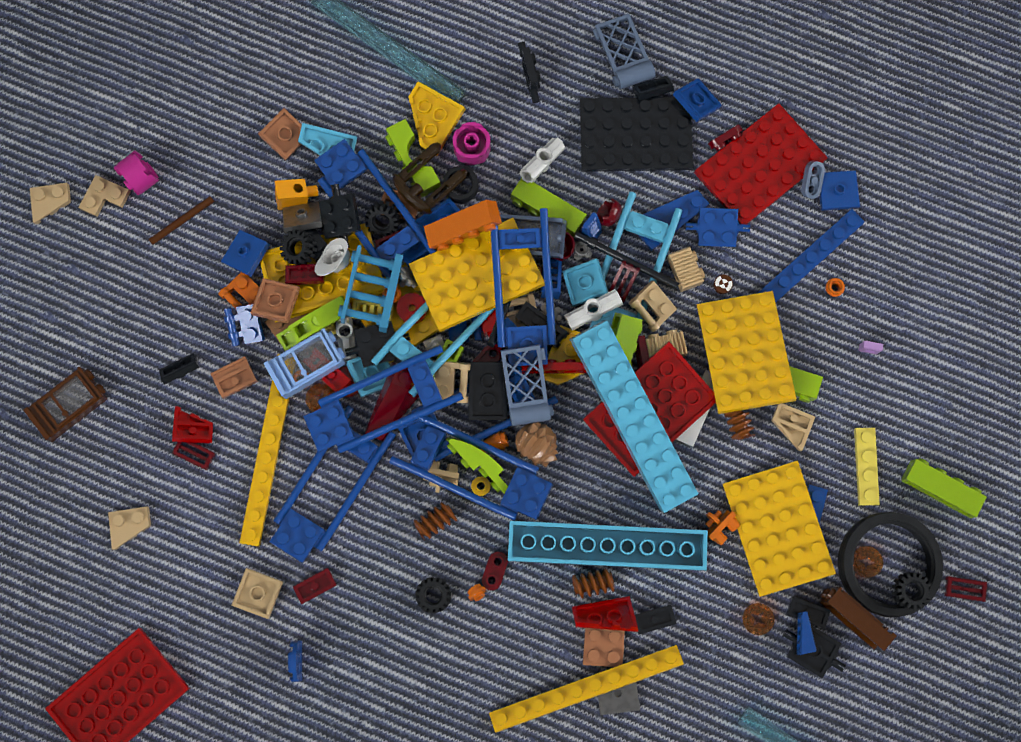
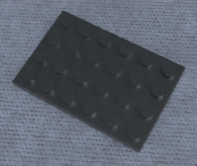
(635, 135)

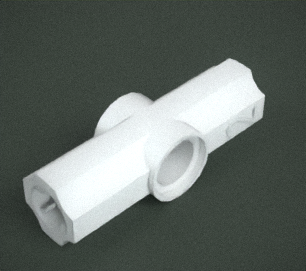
(542, 160)
(604, 304)
(346, 341)

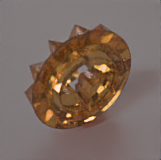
(316, 390)
(873, 555)
(767, 618)

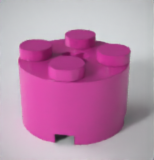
(474, 153)
(137, 173)

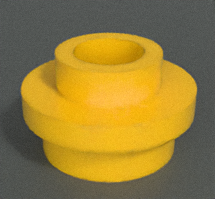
(485, 481)

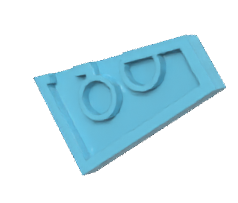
(321, 139)

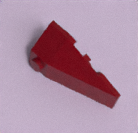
(392, 401)

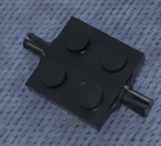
(531, 74)
(339, 215)
(369, 343)
(818, 661)

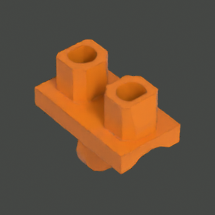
(717, 525)

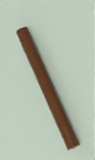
(181, 220)

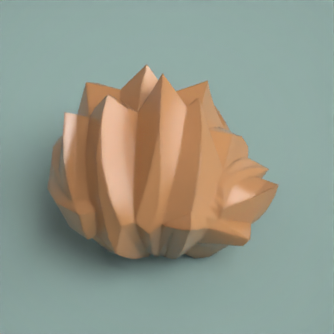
(537, 443)

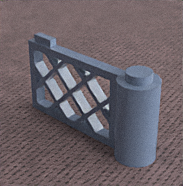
(629, 73)
(527, 410)

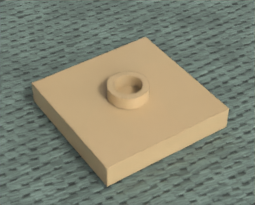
(257, 593)

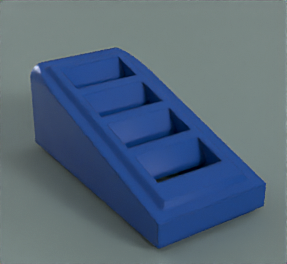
(592, 226)
(556, 287)
(805, 637)

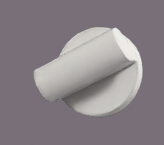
(433, 342)

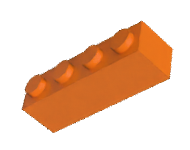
(463, 225)

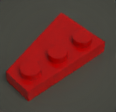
(607, 614)

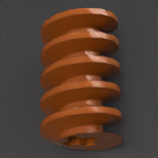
(739, 424)
(434, 520)
(593, 583)

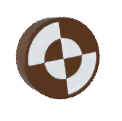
(723, 284)

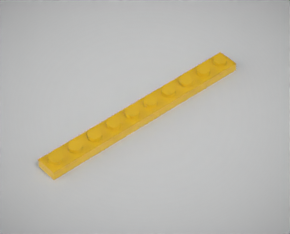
(264, 468)
(586, 688)

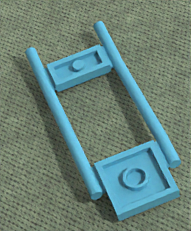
(645, 227)
(404, 349)

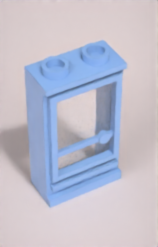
(305, 363)

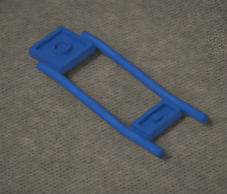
(341, 167)
(524, 335)
(331, 426)
(414, 430)
(524, 493)
(298, 534)

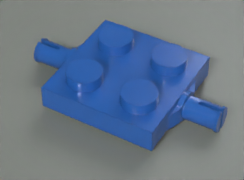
(717, 227)

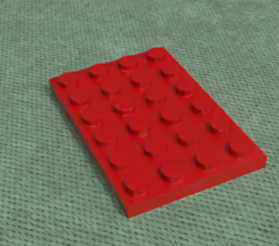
(760, 164)
(673, 391)
(119, 694)

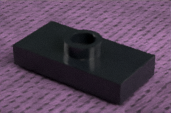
(653, 88)
(179, 368)

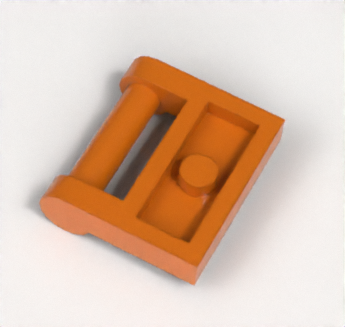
(244, 286)

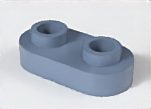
(812, 179)

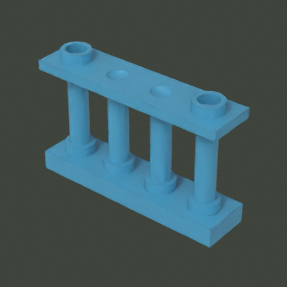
(385, 301)

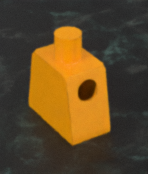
(293, 192)

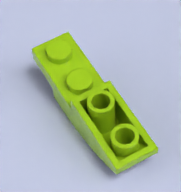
(311, 324)
(474, 457)

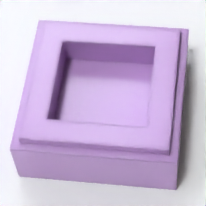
(870, 347)

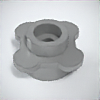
(578, 254)

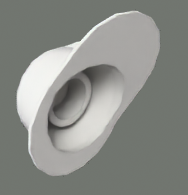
(334, 258)

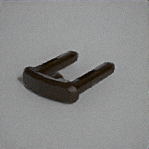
(411, 194)

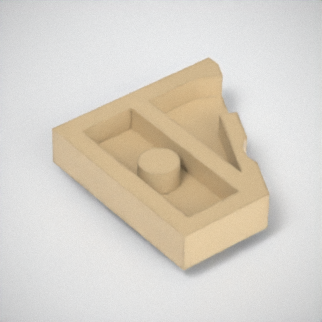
(48, 200)
(793, 424)
(127, 524)

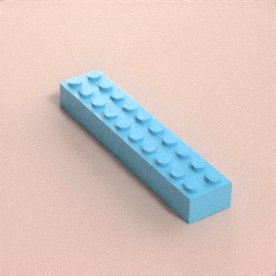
(633, 416)
(607, 545)

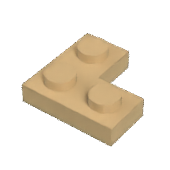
(101, 191)

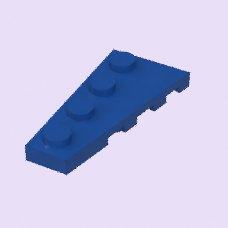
(689, 204)

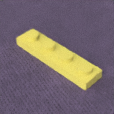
(866, 467)

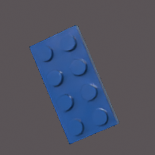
(440, 211)

